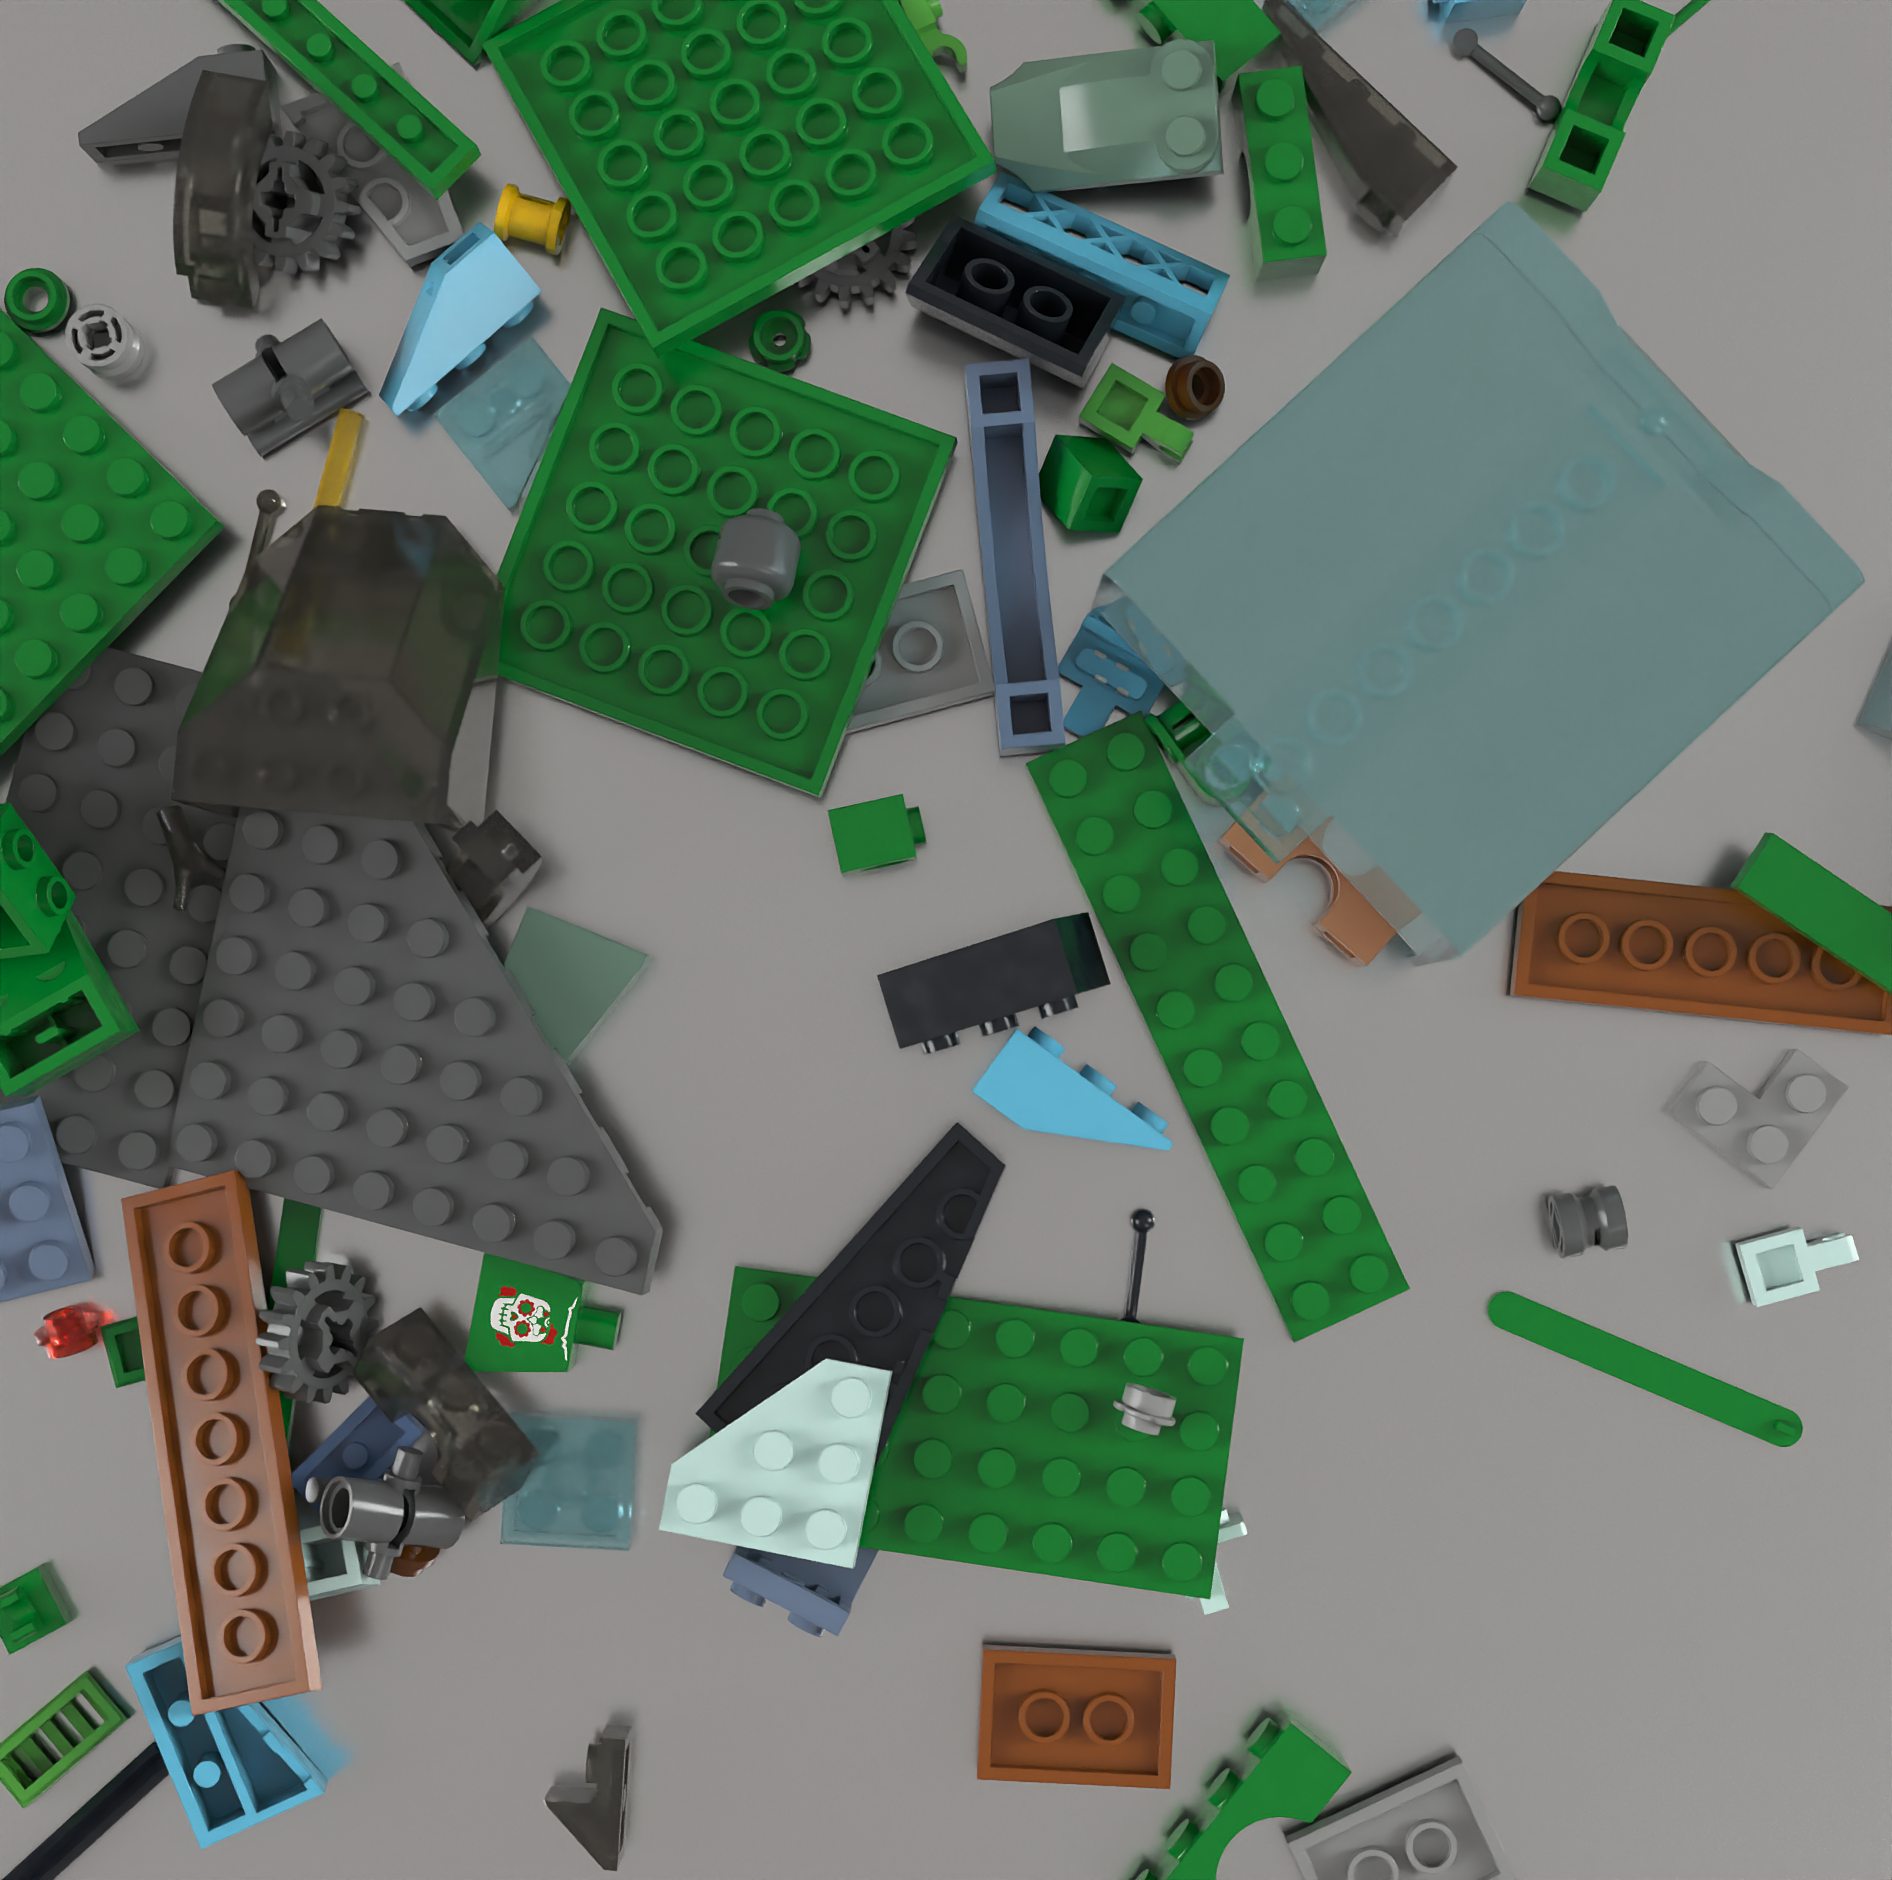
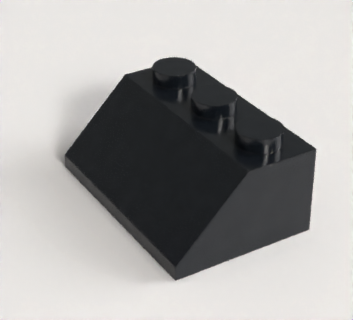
(1016, 300)

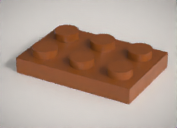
(1076, 1716)

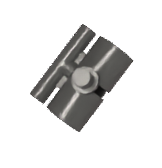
(289, 386)
(387, 1512)

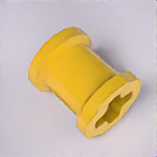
(532, 219)

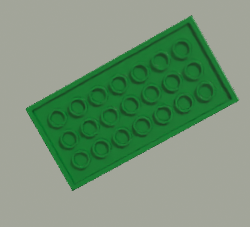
(1018, 1447)

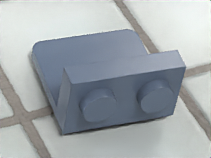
(812, 1591)

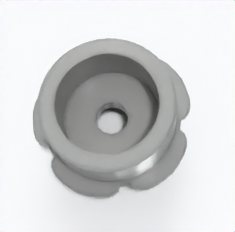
(1146, 1408)

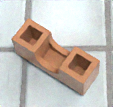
(1348, 919)

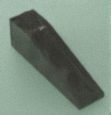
(1371, 143)

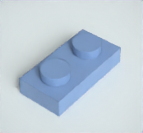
(359, 1447)

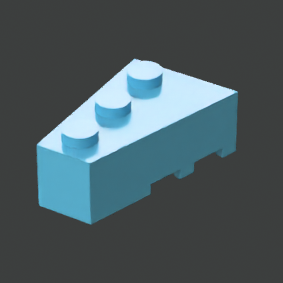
(225, 1763)

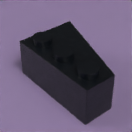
(993, 982)

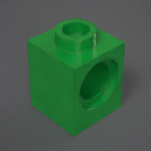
(876, 834)

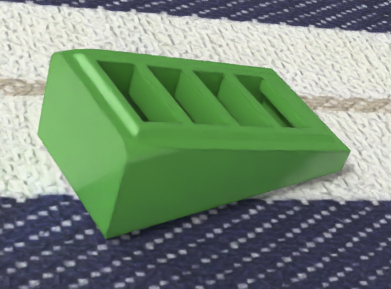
(12, 1774)

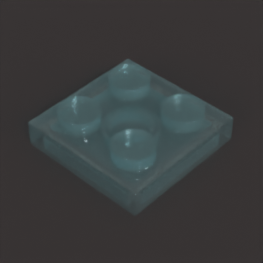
(579, 1485)

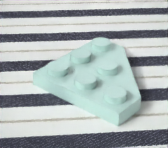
(789, 1470)

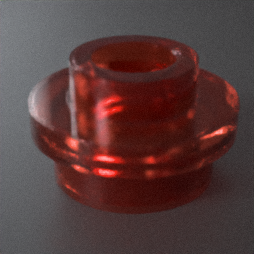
(68, 1331)

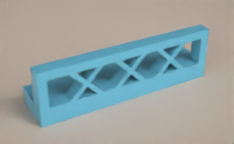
(1155, 303)

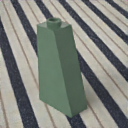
(571, 977)

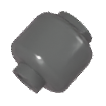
(755, 559)

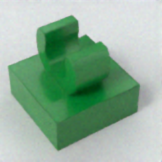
(30, 1609)

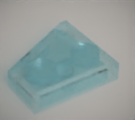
(508, 419)

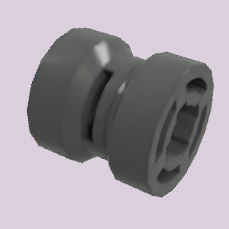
(1588, 1221)

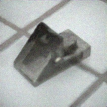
(599, 1813)

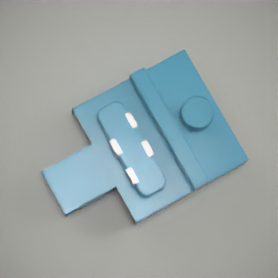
(1109, 677)

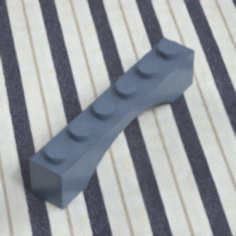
(1014, 557)

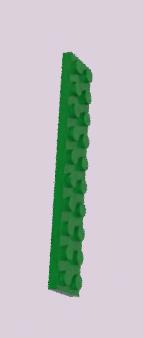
(1217, 1027)

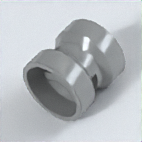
(115, 351)

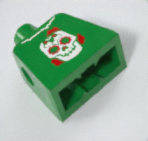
(533, 1319)

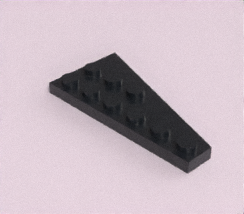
(881, 1291)

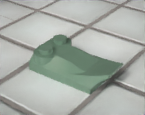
(1110, 118)

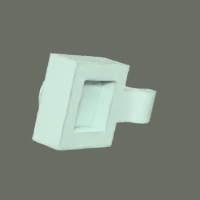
(1785, 1265)

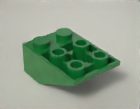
(57, 1012)

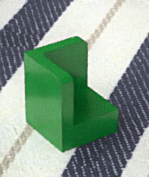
(1088, 483)

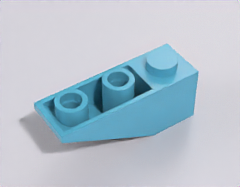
(460, 305)
(1051, 1097)

